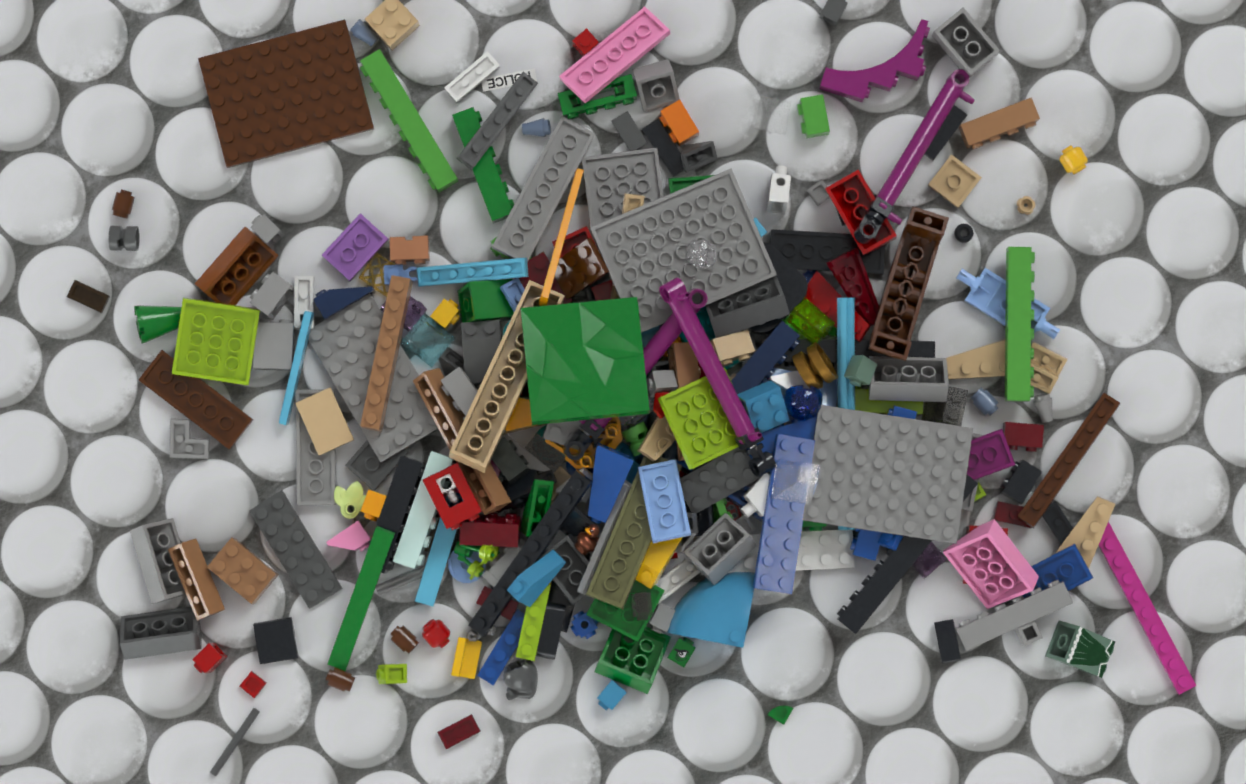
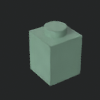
(860, 370)

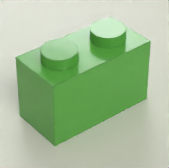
(814, 116)

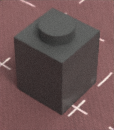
(833, 11)

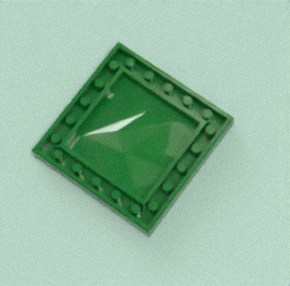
(584, 361)

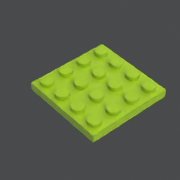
(215, 341)
(698, 422)

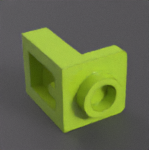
(392, 674)

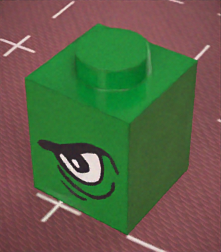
(682, 651)

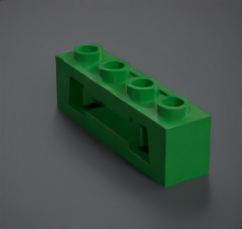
(608, 102)

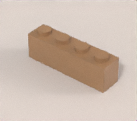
(998, 123)
(196, 579)

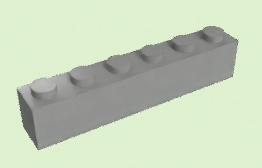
(1014, 615)

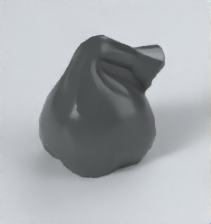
(521, 679)

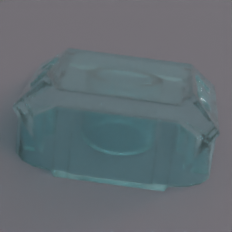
(428, 340)

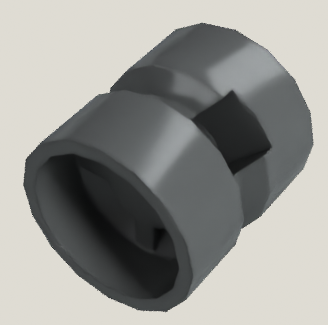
(124, 238)

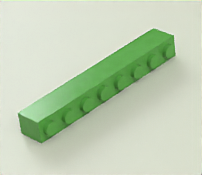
(409, 121)
(1018, 324)

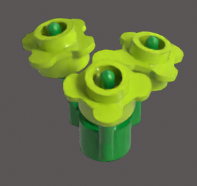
(486, 553)

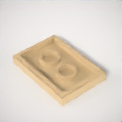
(324, 421)

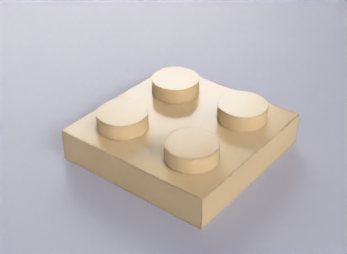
(954, 181)

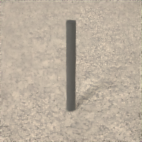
(234, 742)

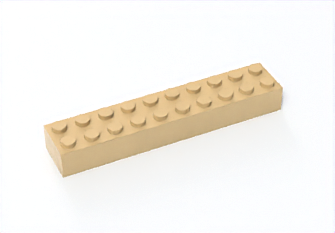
(498, 390)

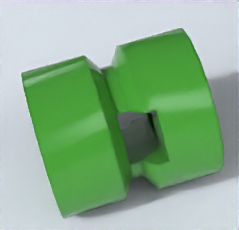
(632, 434)

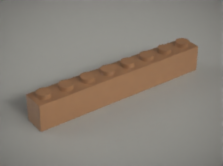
(386, 353)
(484, 486)

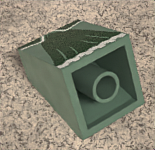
(1080, 648)

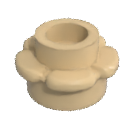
(1026, 200)

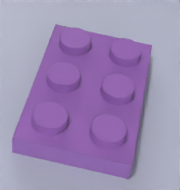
(355, 247)

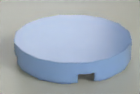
(458, 568)

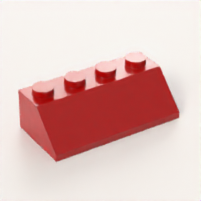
(852, 199)

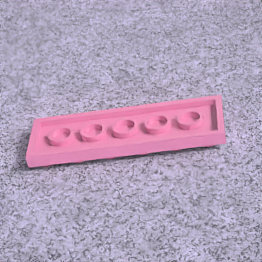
(614, 54)

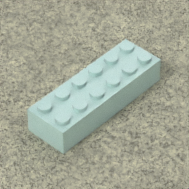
(421, 516)

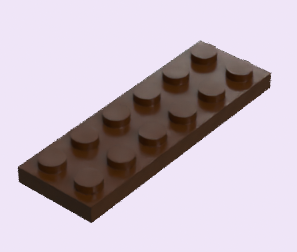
(196, 401)

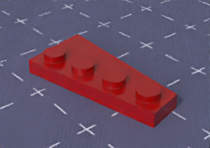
(825, 299)

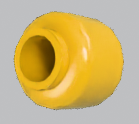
(1073, 159)

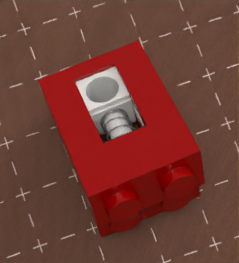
(459, 512)

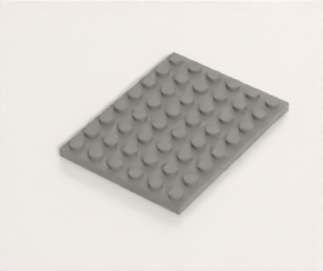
(651, 241)
(889, 474)

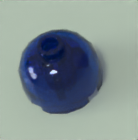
(802, 402)

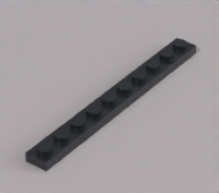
(531, 551)

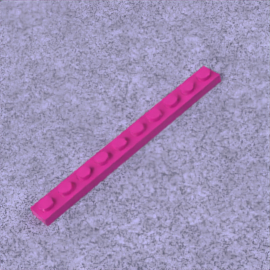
(1145, 611)

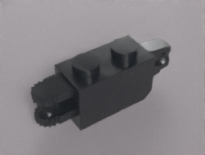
(520, 489)

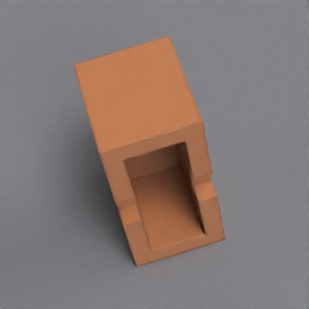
(409, 250)

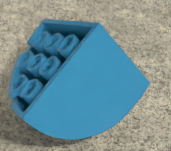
(716, 611)

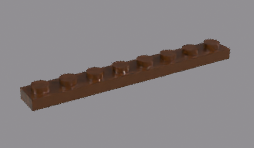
(1068, 460)

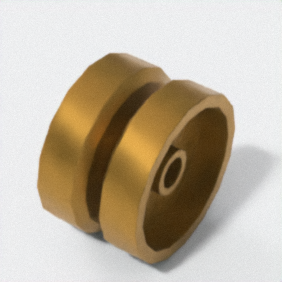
(815, 366)

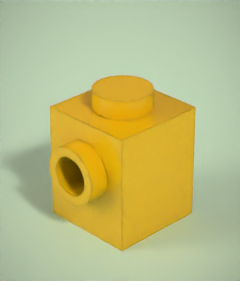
(446, 313)

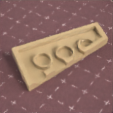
(1090, 529)

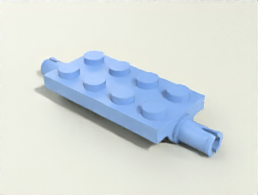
(989, 296)

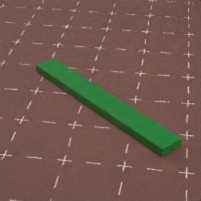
(361, 598)

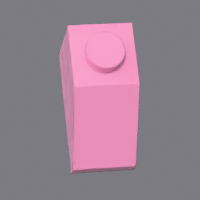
(352, 538)

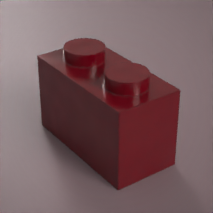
(1023, 435)

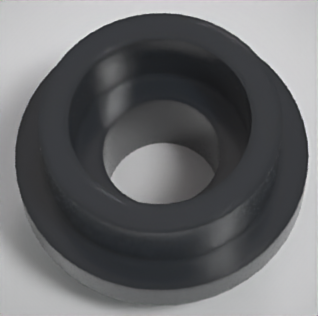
(968, 229)

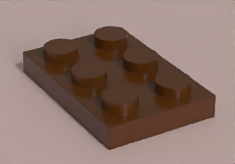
(580, 268)

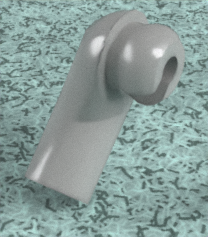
(474, 636)

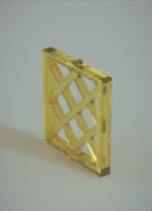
(369, 266)

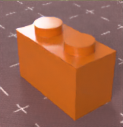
(679, 123)

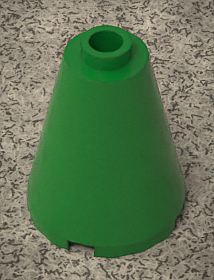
(156, 321)

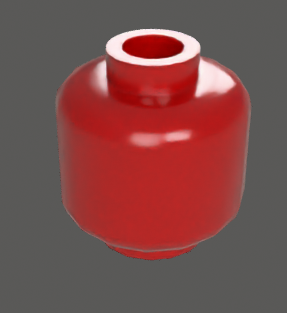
(436, 633)

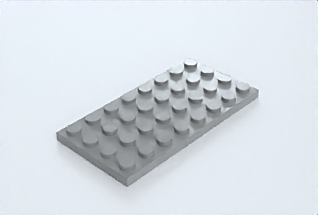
(347, 351)

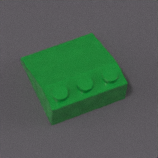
(632, 661)

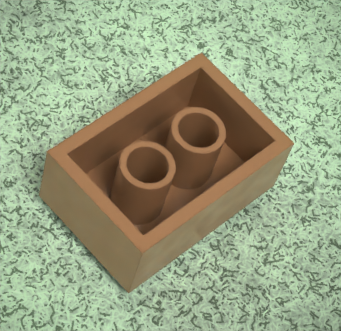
(242, 570)

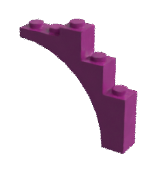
(855, 83)

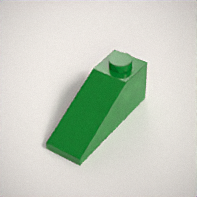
(537, 505)

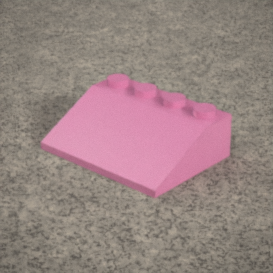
(992, 565)

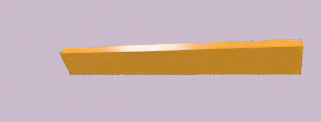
(561, 237)

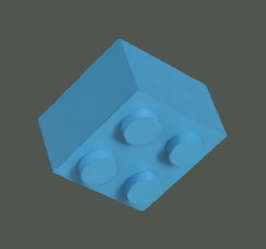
(765, 406)

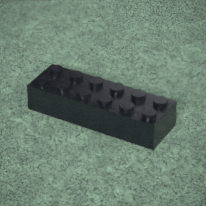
(399, 502)

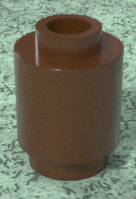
(123, 204)
(404, 639)
(340, 679)

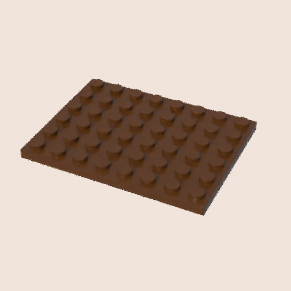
(286, 93)

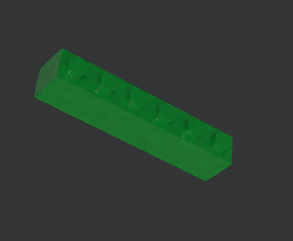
(485, 170)

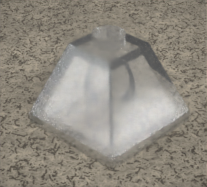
(795, 481)

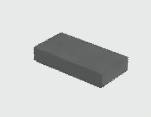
(629, 131)

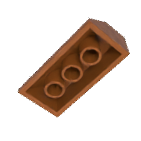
(236, 268)

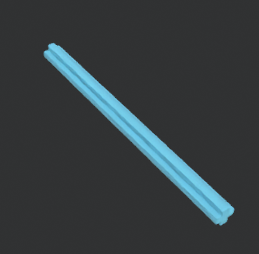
(845, 350)

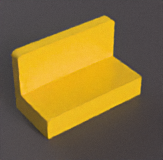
(466, 658)

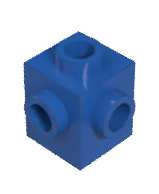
(578, 630)

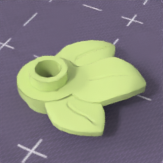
(352, 496)

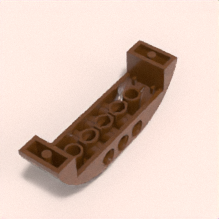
(907, 283)

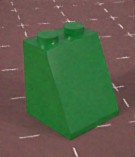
(484, 301)

